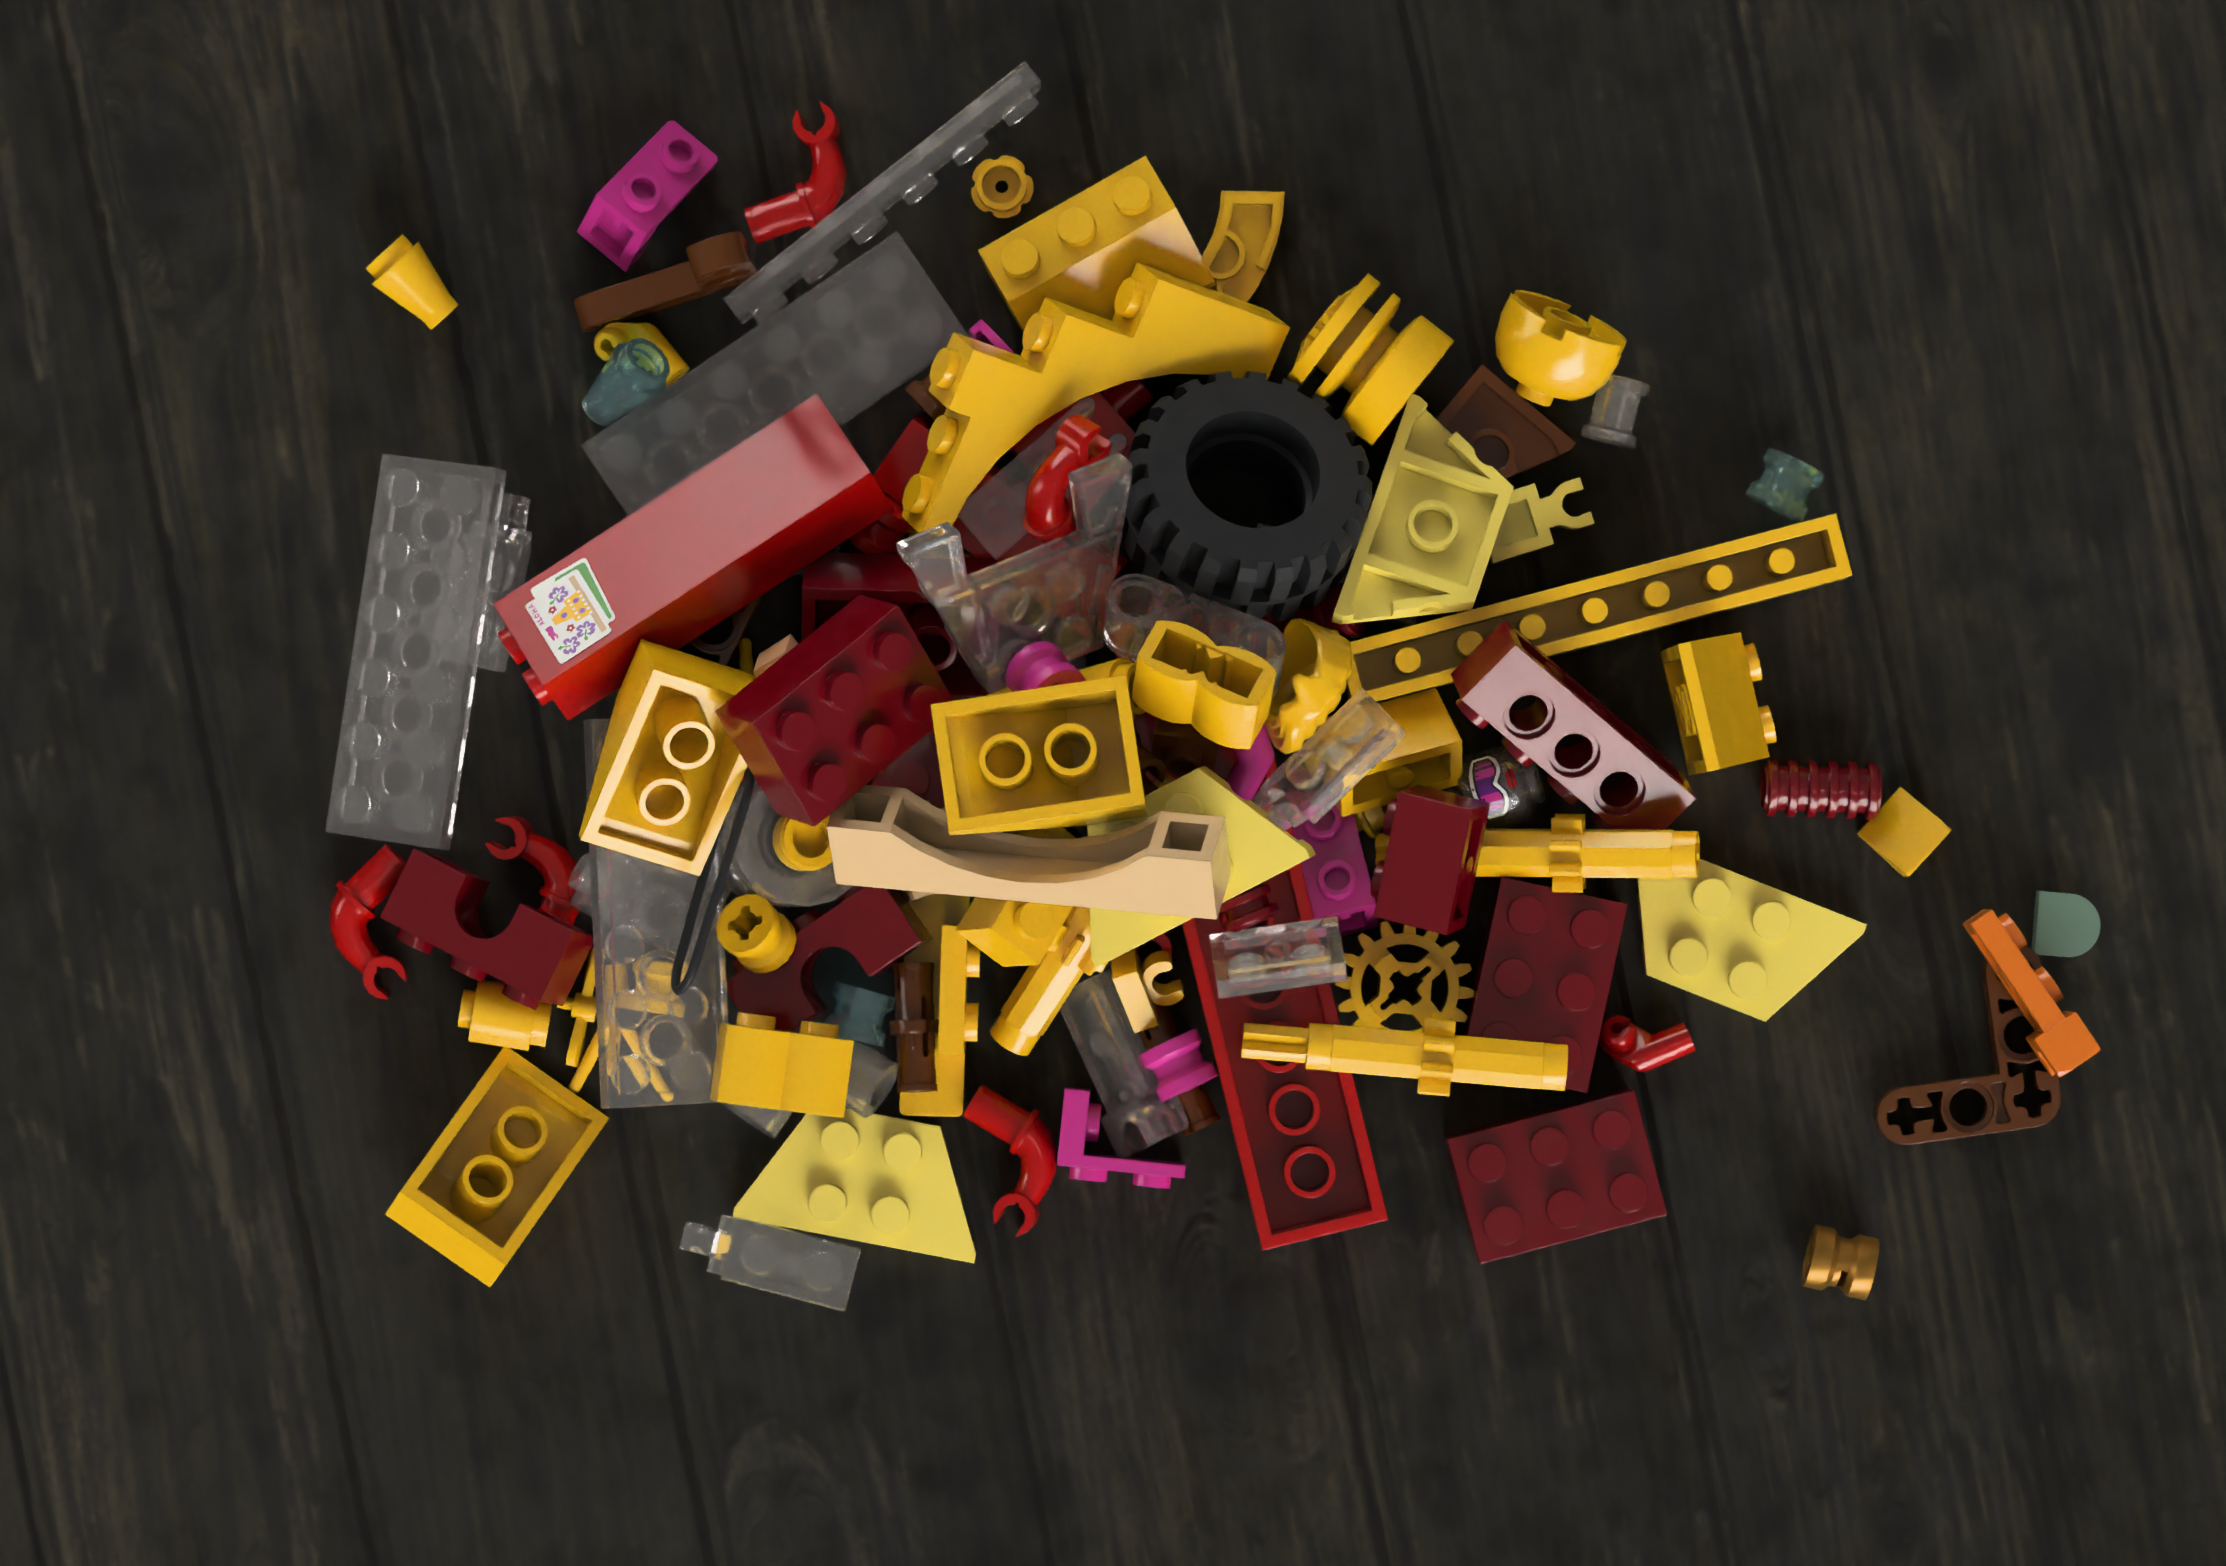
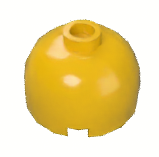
(1553, 349)

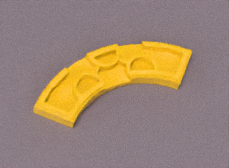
(1243, 241)

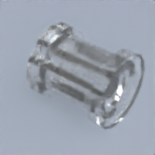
(1615, 412)

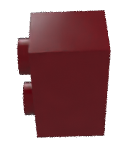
(1429, 859)

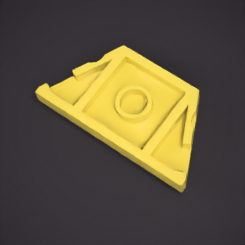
(1425, 527)
(1255, 850)
(1737, 938)
(865, 1183)

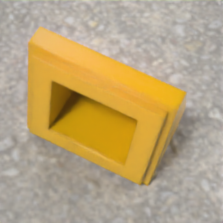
(1904, 832)

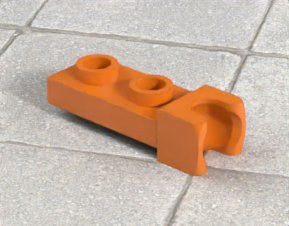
(2058, 1036)

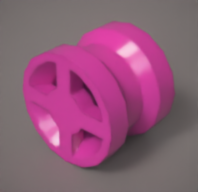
(1040, 666)
(1178, 1065)

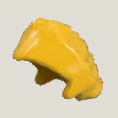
(1310, 684)

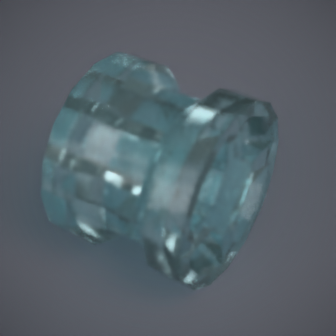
(1785, 484)
(860, 1013)

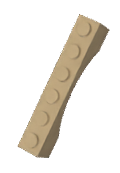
(1155, 867)

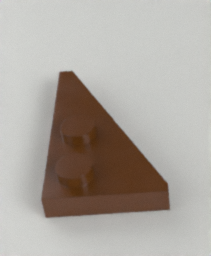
(1502, 426)

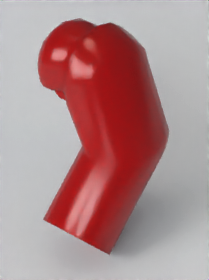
(1640, 1048)

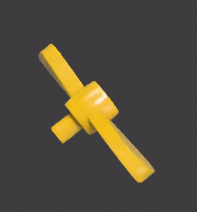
(584, 1011)

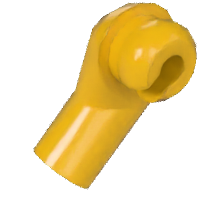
(620, 332)

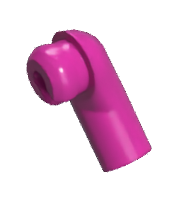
(1251, 765)

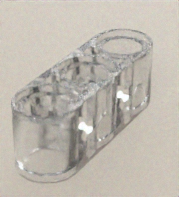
(1159, 601)

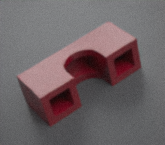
(440, 907)
(867, 923)

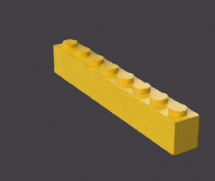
(1608, 606)

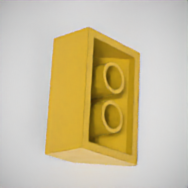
(1092, 245)

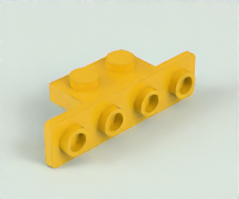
(958, 1021)

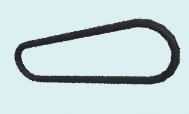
(681, 988)

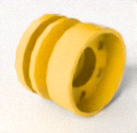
(1369, 358)

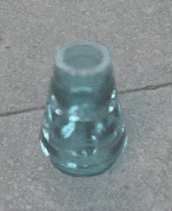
(628, 379)

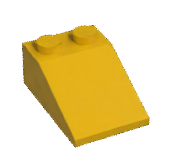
(1717, 702)
(1040, 758)
(666, 760)
(497, 1166)

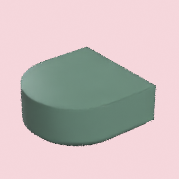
(2064, 924)

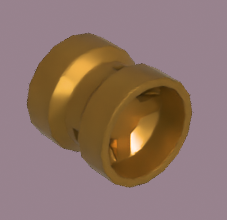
(1840, 1262)

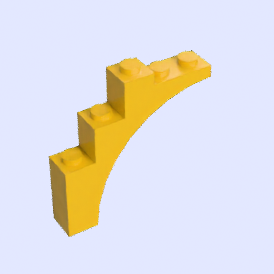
(1068, 354)

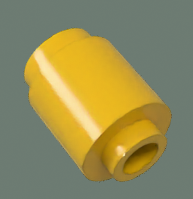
(500, 1020)

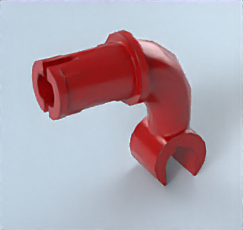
(812, 199)
(1046, 509)
(551, 861)
(353, 909)
(1028, 1139)

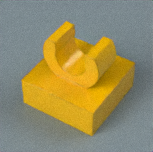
(1139, 990)

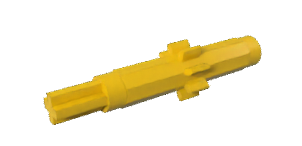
(1575, 853)
(1049, 984)
(1430, 1056)

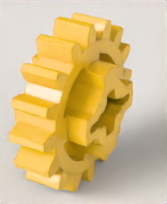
(1384, 964)

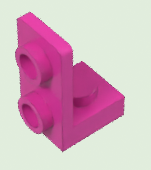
(645, 193)
(1338, 872)
(1080, 1124)

